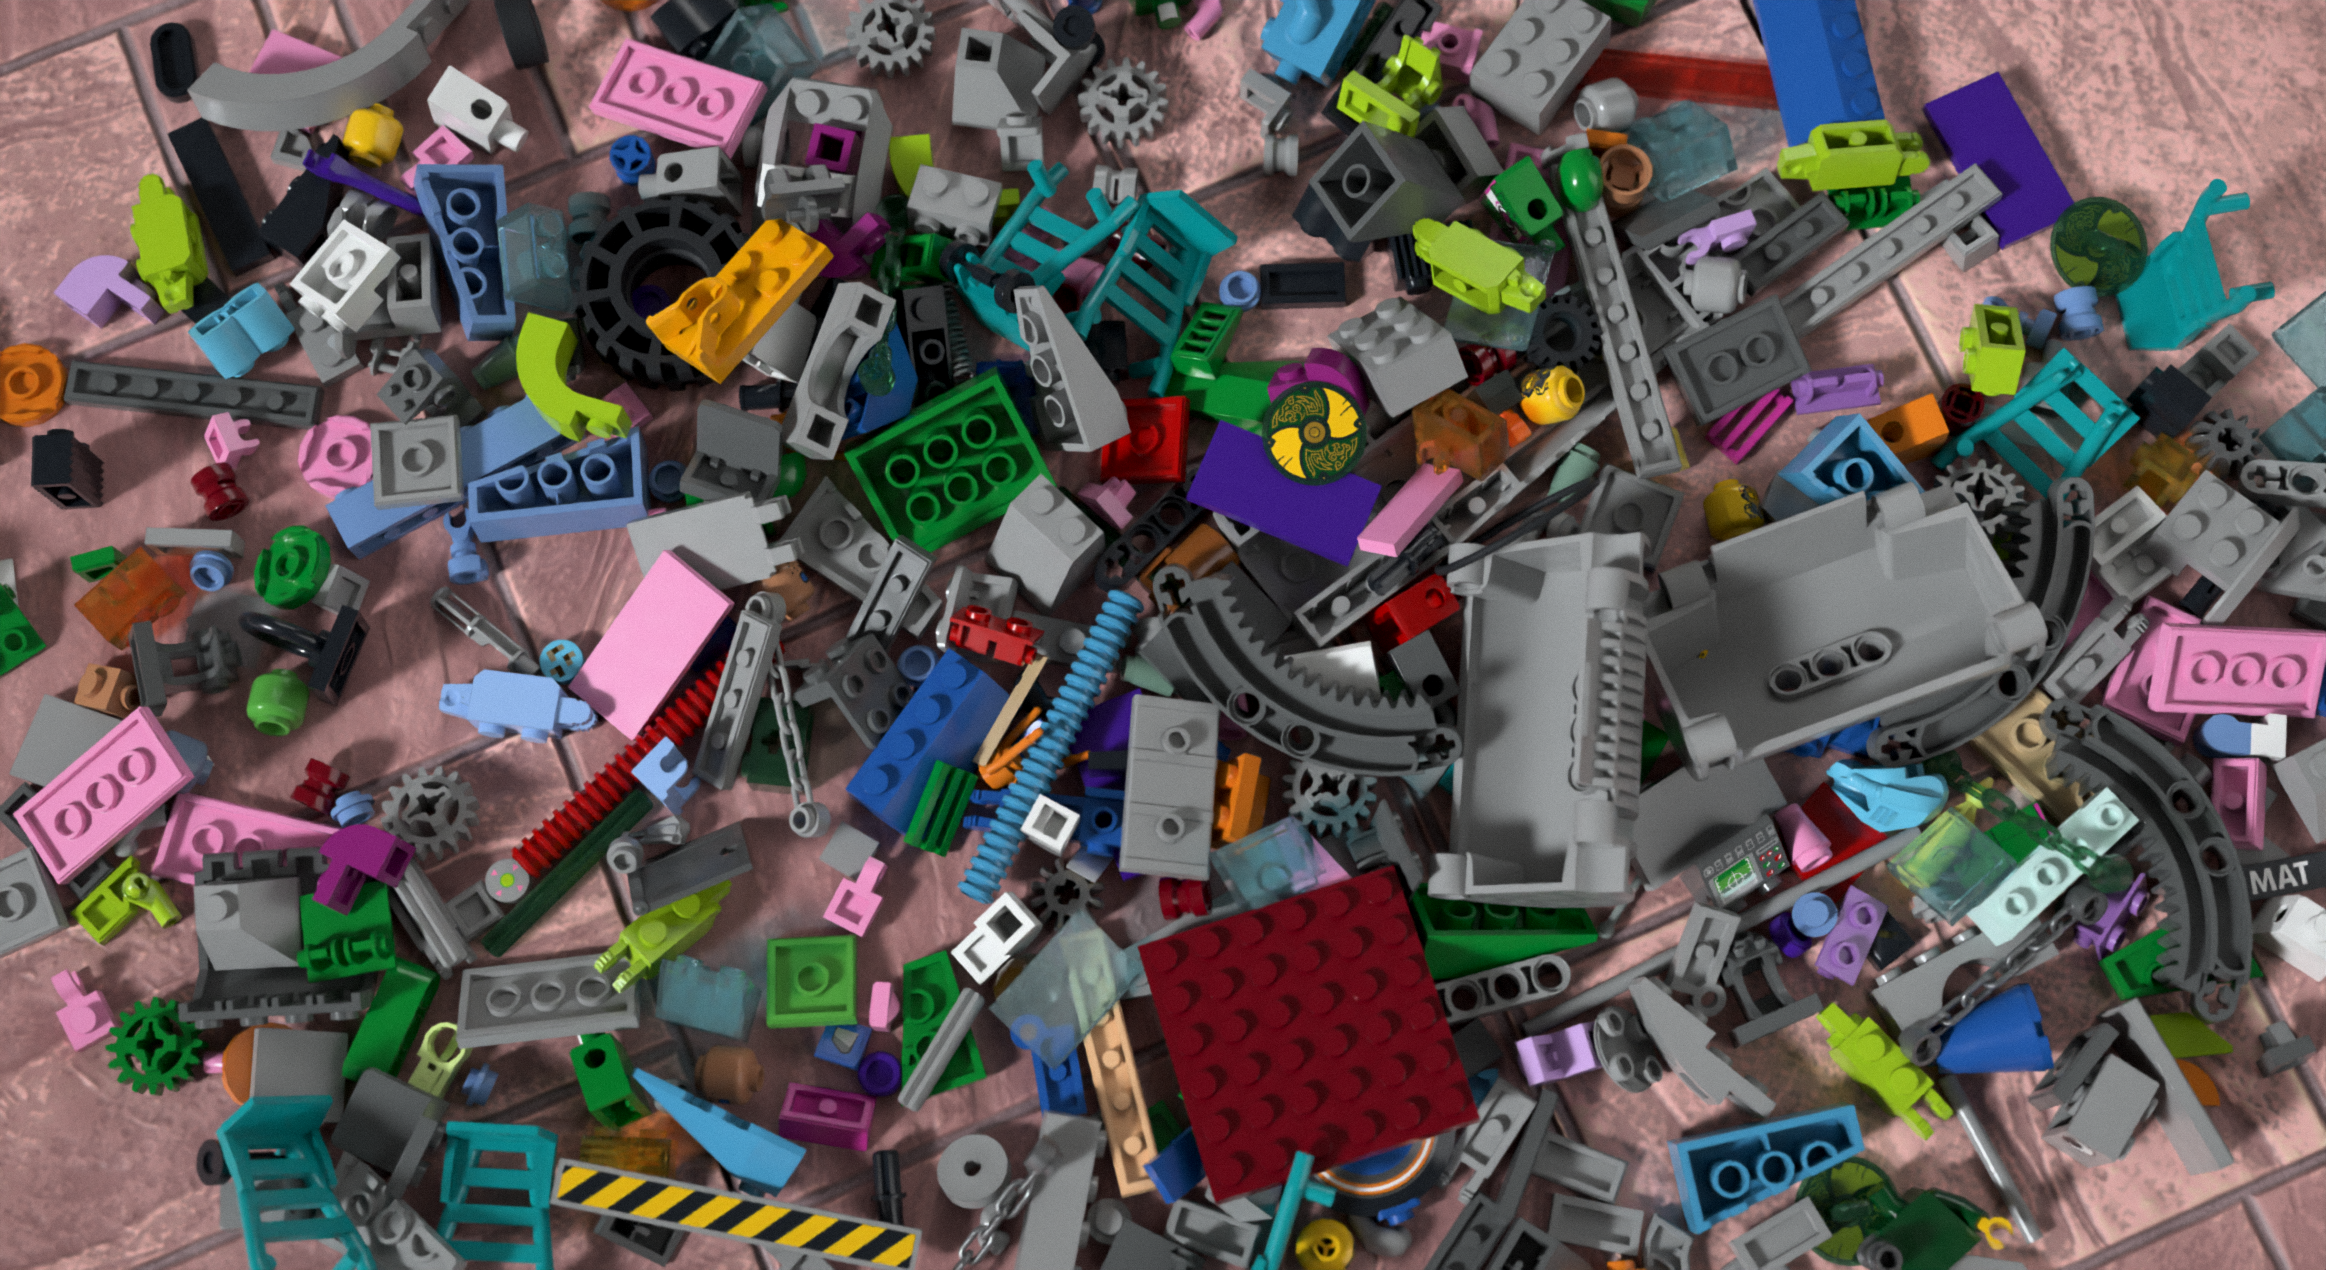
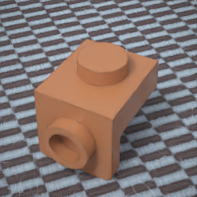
(108, 690)

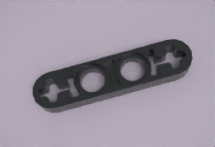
(1154, 527)

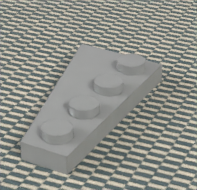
(850, 552)
(387, 1224)

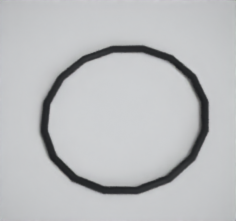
(1583, 487)

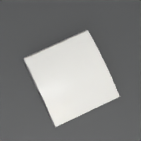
(2118, 543)
(1346, 664)

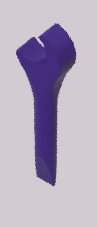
(340, 171)

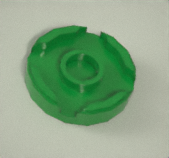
(292, 567)

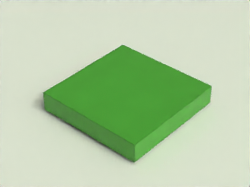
(812, 981)

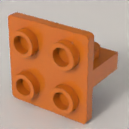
(1238, 800)

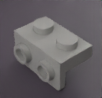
(953, 205)
(984, 590)

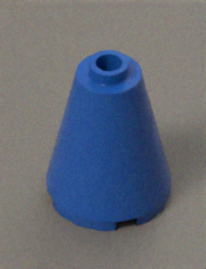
(1997, 1037)

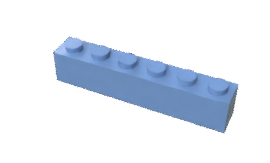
(503, 441)

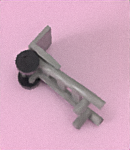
(1067, 43)

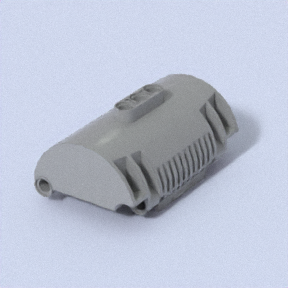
(1817, 597)
(1548, 723)

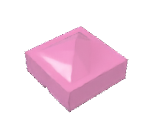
(883, 1007)

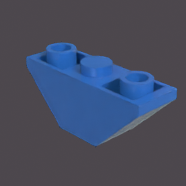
(870, 411)

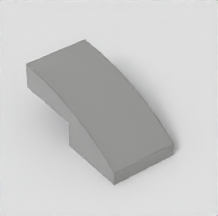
(2219, 360)

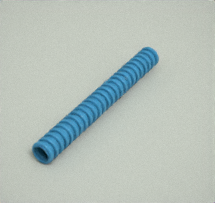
(1052, 745)

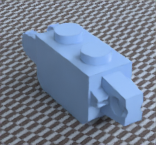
(517, 704)

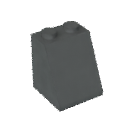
(1383, 184)

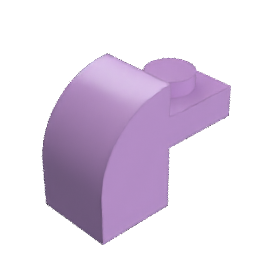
(104, 283)
(1558, 1055)

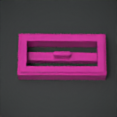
(1782, 403)

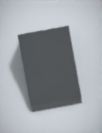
(642, 1238)

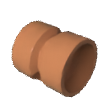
(1625, 178)

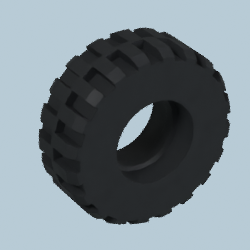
(619, 262)

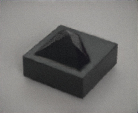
(1889, 943)

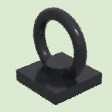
(330, 653)

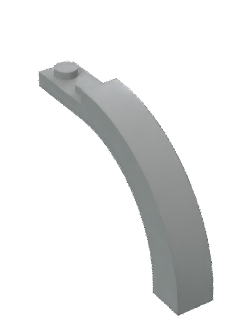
(329, 90)

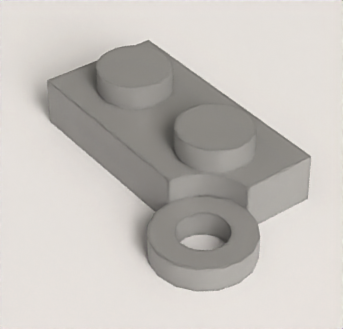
(1702, 955)

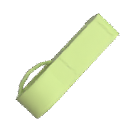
(433, 1072)

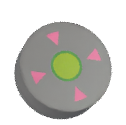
(508, 881)

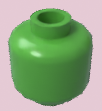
(277, 702)

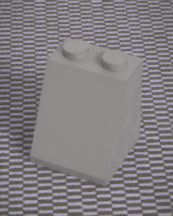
(1046, 546)

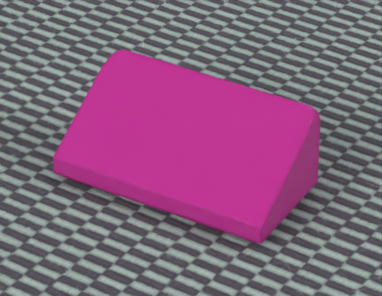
(827, 1116)

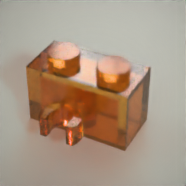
(1459, 435)
(130, 594)

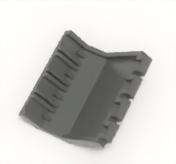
(275, 990)

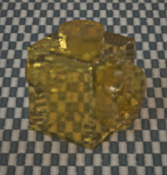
(2162, 470)

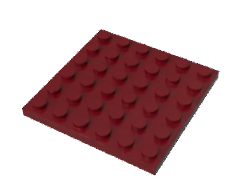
(1307, 1034)

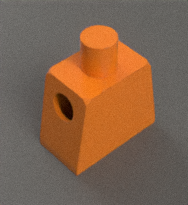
(1914, 428)

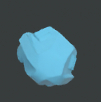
(1889, 795)

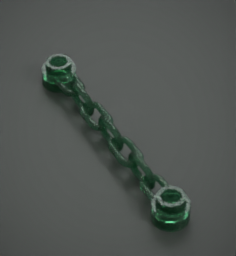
(876, 371)
(2117, 867)

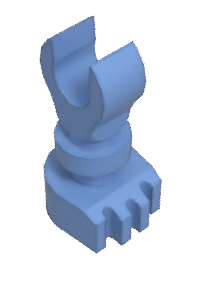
(2036, 330)
(465, 565)

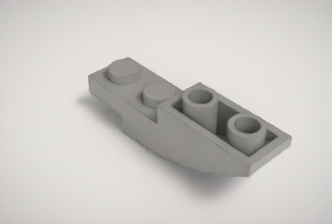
(1682, 1041)

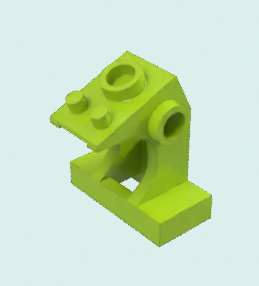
(1410, 74)

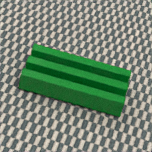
(946, 810)

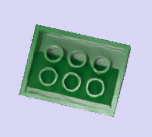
(949, 463)

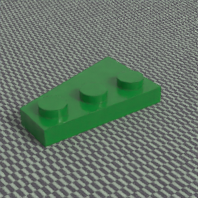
(2133, 966)
(927, 1000)

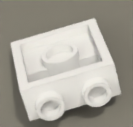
(344, 276)

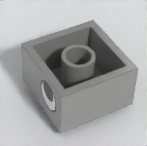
(2103, 1113)

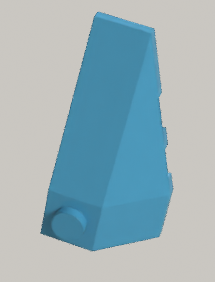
(740, 1147)

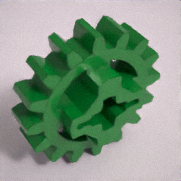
(158, 1064)

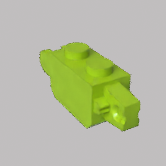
(1854, 156)
(168, 244)
(1476, 267)
(663, 935)
(1881, 1068)

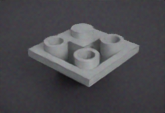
(994, 78)

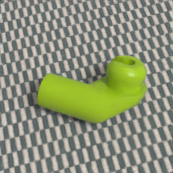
(150, 895)

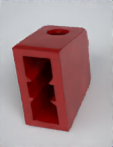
(1412, 612)

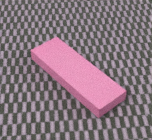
(1409, 511)

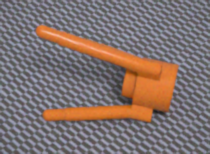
(1007, 759)

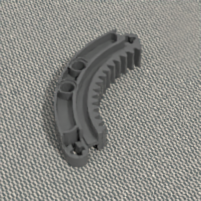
(2050, 568)
(1348, 731)
(2204, 907)

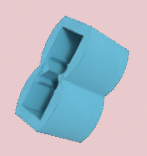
(242, 331)

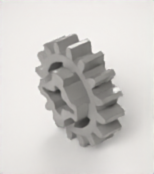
(874, 44)
(1141, 104)
(1990, 488)
(433, 794)
(1314, 801)

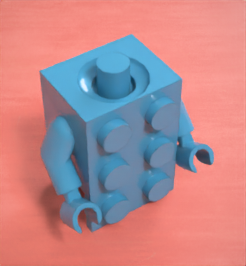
(1313, 37)

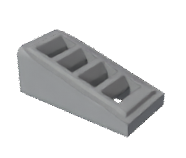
(1971, 246)

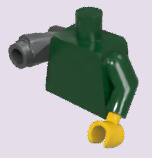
(1924, 1229)

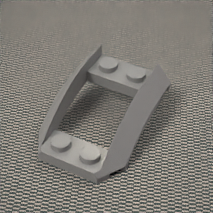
(838, 107)

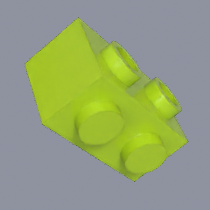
(1993, 349)

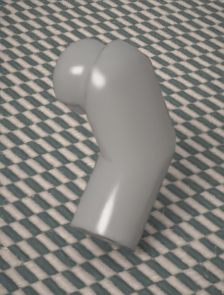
(128, 844)
(1379, 1239)

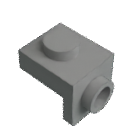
(1269, 97)
(1020, 140)

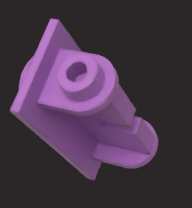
(1837, 389)
(2109, 930)
(1851, 936)

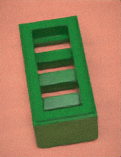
(918, 257)
(1206, 364)

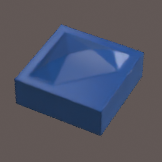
(1853, 739)

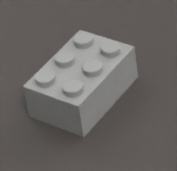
(1540, 59)
(1400, 354)

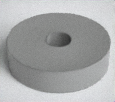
(960, 1158)

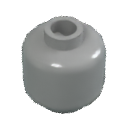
(1606, 106)
(1716, 284)

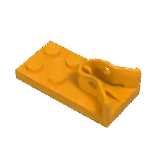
(742, 299)

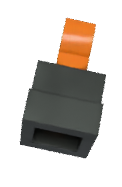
(1499, 397)

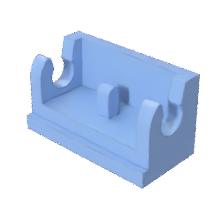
(661, 773)

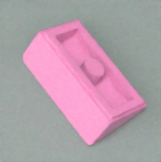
(2241, 799)

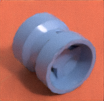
(2078, 313)

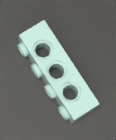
(2048, 873)

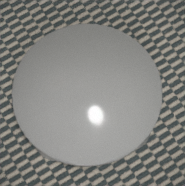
(1626, 1050)

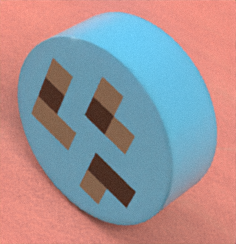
(561, 661)

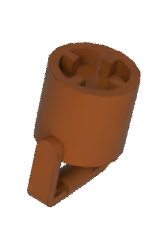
(1201, 553)

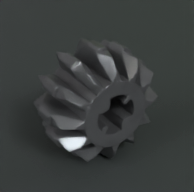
(2233, 437)
(1058, 883)

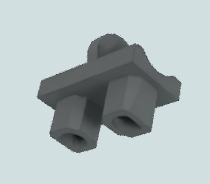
(803, 200)

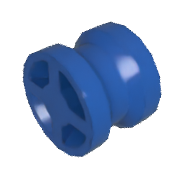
(627, 152)

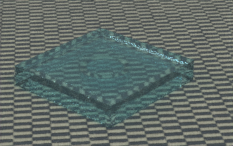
(1952, 866)

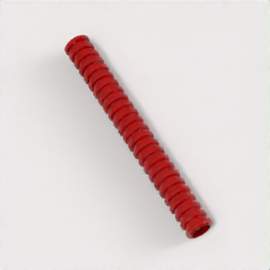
(617, 777)

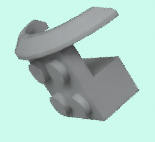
(408, 293)
(2222, 540)

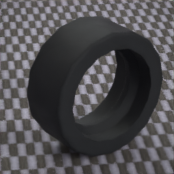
(522, 33)

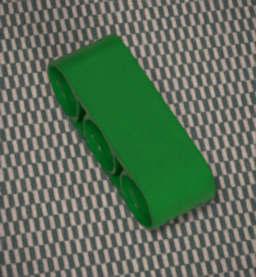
(392, 1020)

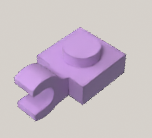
(1722, 233)

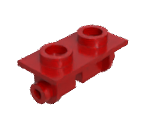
(1012, 635)

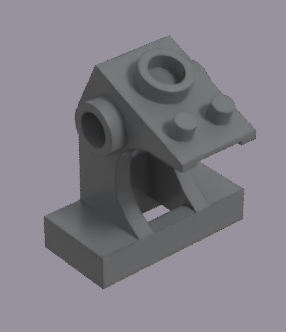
(426, 381)
(215, 657)
(1773, 1012)

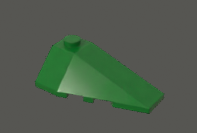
(1235, 396)
(1477, 937)

